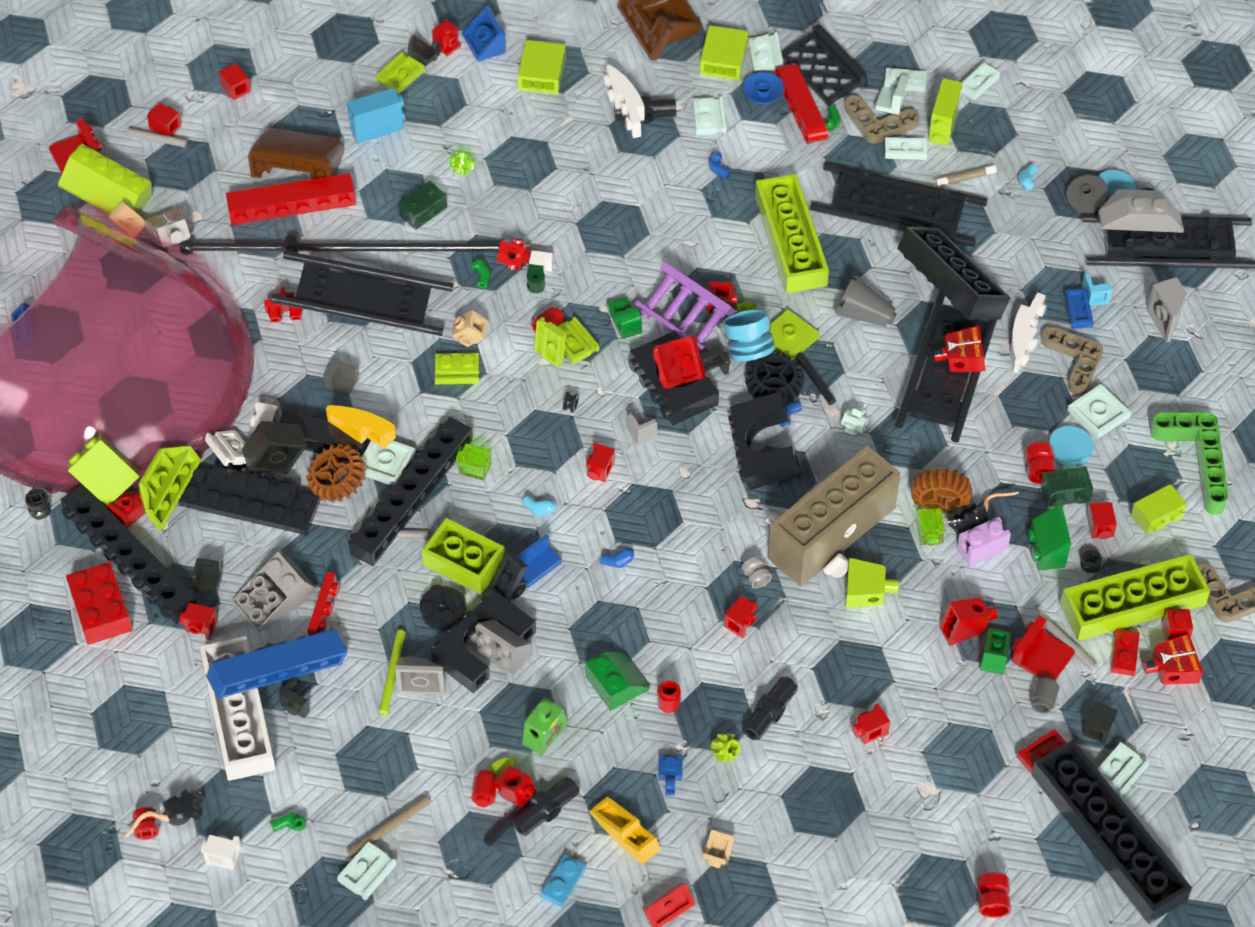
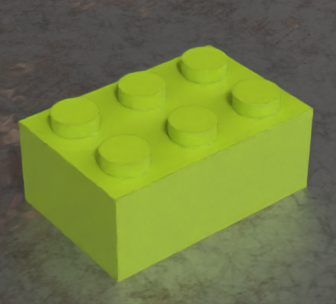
(463, 556)

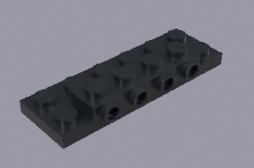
(251, 498)

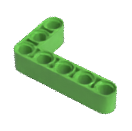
(1204, 430)

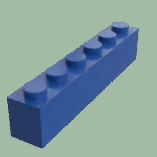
(276, 663)

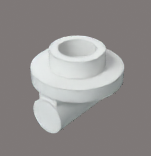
(837, 566)

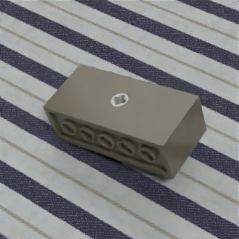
(833, 515)

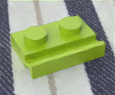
(400, 72)
(578, 341)
(550, 342)
(457, 368)

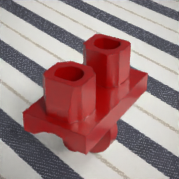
(274, 310)

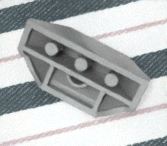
(1140, 212)

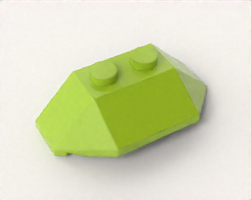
(166, 481)

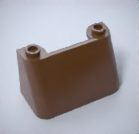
(295, 152)

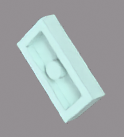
(979, 81)
(916, 82)
(906, 148)

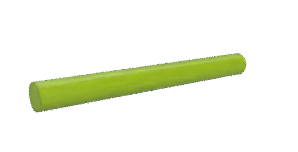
(391, 674)

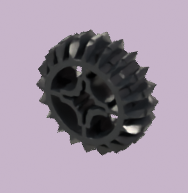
(775, 371)

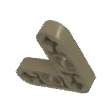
(874, 125)
(1084, 357)
(1225, 600)

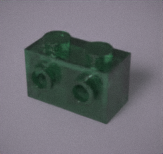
(422, 205)
(1066, 486)

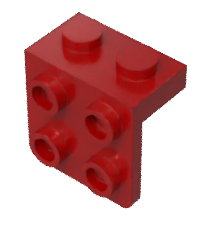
(64, 149)
(679, 362)
(1041, 652)

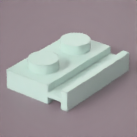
(766, 52)
(709, 115)
(1122, 768)
(366, 870)

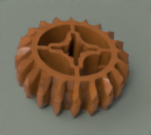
(329, 470)
(941, 490)

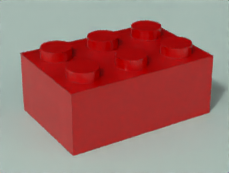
(99, 603)

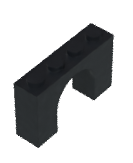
(676, 402)
(748, 420)
(453, 654)

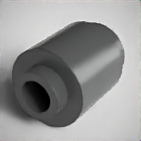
(1045, 695)

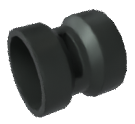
(38, 503)

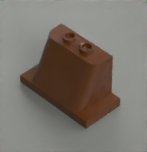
(659, 22)

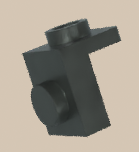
(422, 51)
(715, 358)
(291, 701)

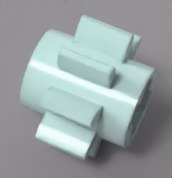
(854, 421)

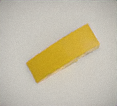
(362, 425)
(625, 830)

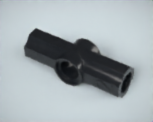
(652, 109)
(770, 708)
(545, 806)

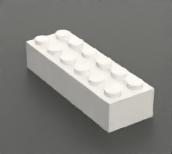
(239, 719)

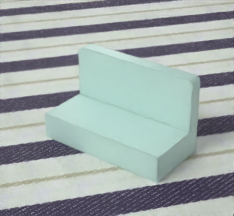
(892, 98)

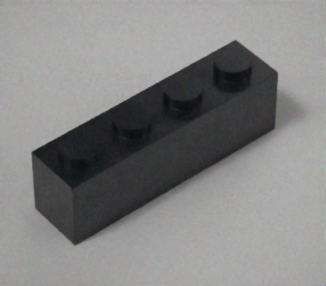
(321, 433)

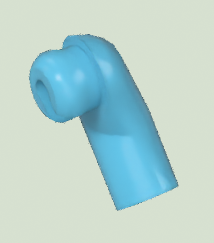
(1025, 176)
(539, 507)

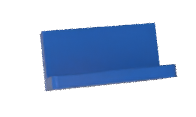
(540, 560)

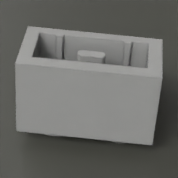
(502, 646)

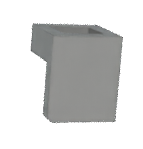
(642, 429)

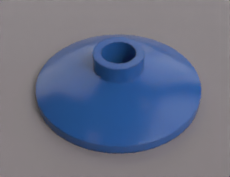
(763, 88)

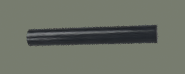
(815, 378)
(505, 824)

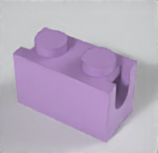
(983, 541)

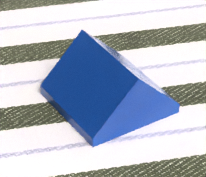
(485, 36)

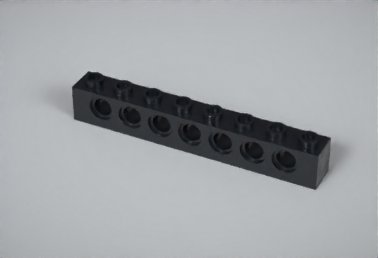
(422, 478)
(83, 501)

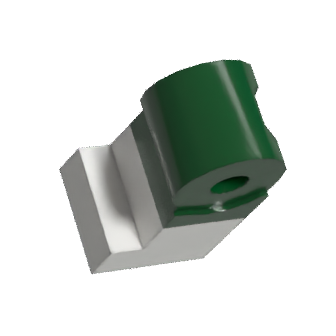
(538, 265)

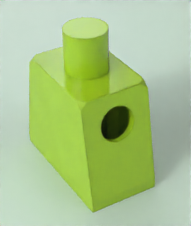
(867, 584)

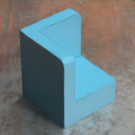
(1097, 291)

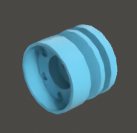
(749, 335)

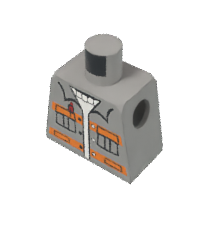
(168, 228)

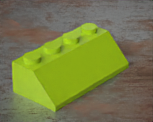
(103, 181)

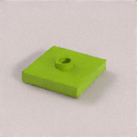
(792, 334)

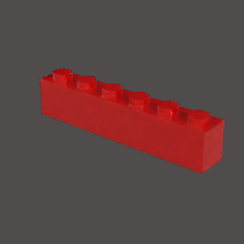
(290, 199)

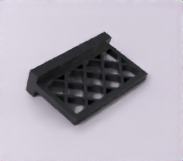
(839, 58)

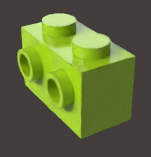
(1159, 509)

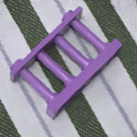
(687, 288)

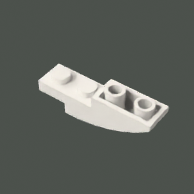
(625, 98)
(1025, 331)

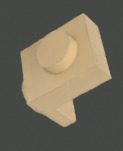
(127, 219)
(718, 849)

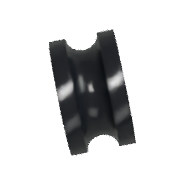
(570, 402)
(1093, 556)

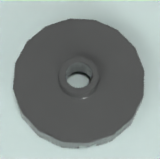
(1089, 202)

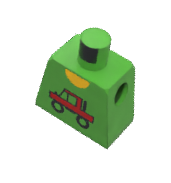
(547, 723)

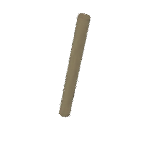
(389, 826)

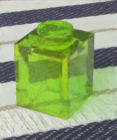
(474, 461)
(930, 526)

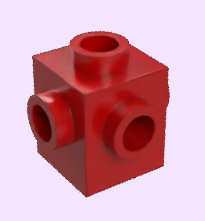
(514, 253)

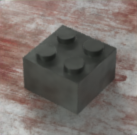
(274, 447)

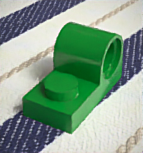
(625, 317)
(996, 651)

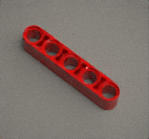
(802, 104)

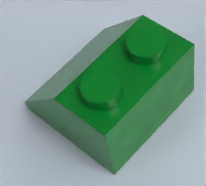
(1050, 539)
(615, 678)

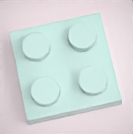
(1099, 411)
(387, 463)

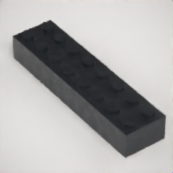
(1111, 831)

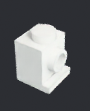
(264, 412)
(221, 851)

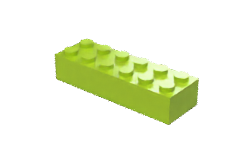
(791, 233)
(1134, 597)

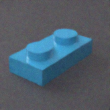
(563, 881)

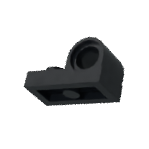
(509, 576)

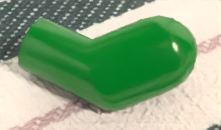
(834, 120)
(485, 273)
(288, 820)

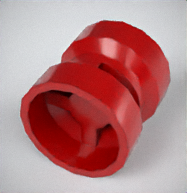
(147, 827)

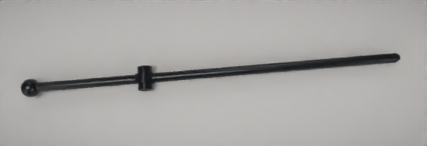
(292, 244)

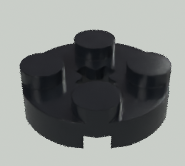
(438, 596)

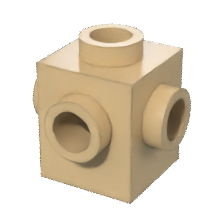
(469, 328)

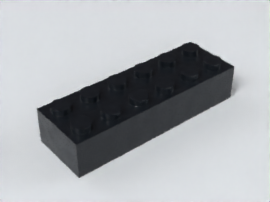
(953, 273)

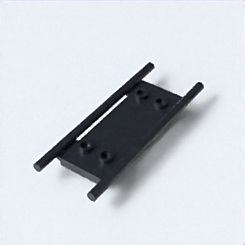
(897, 200)
(1201, 238)
(361, 296)
(940, 389)

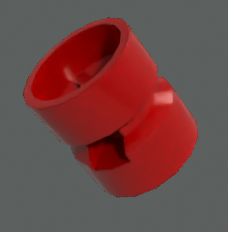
(1039, 459)
(994, 896)

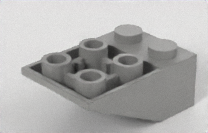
(273, 592)

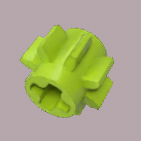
(725, 747)

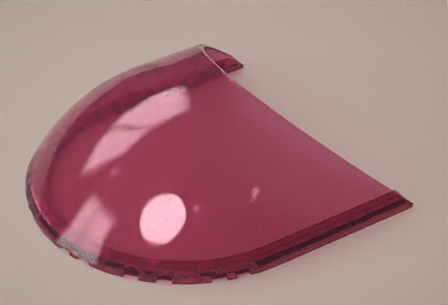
(121, 350)

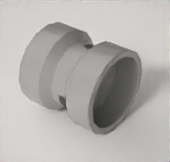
(756, 572)

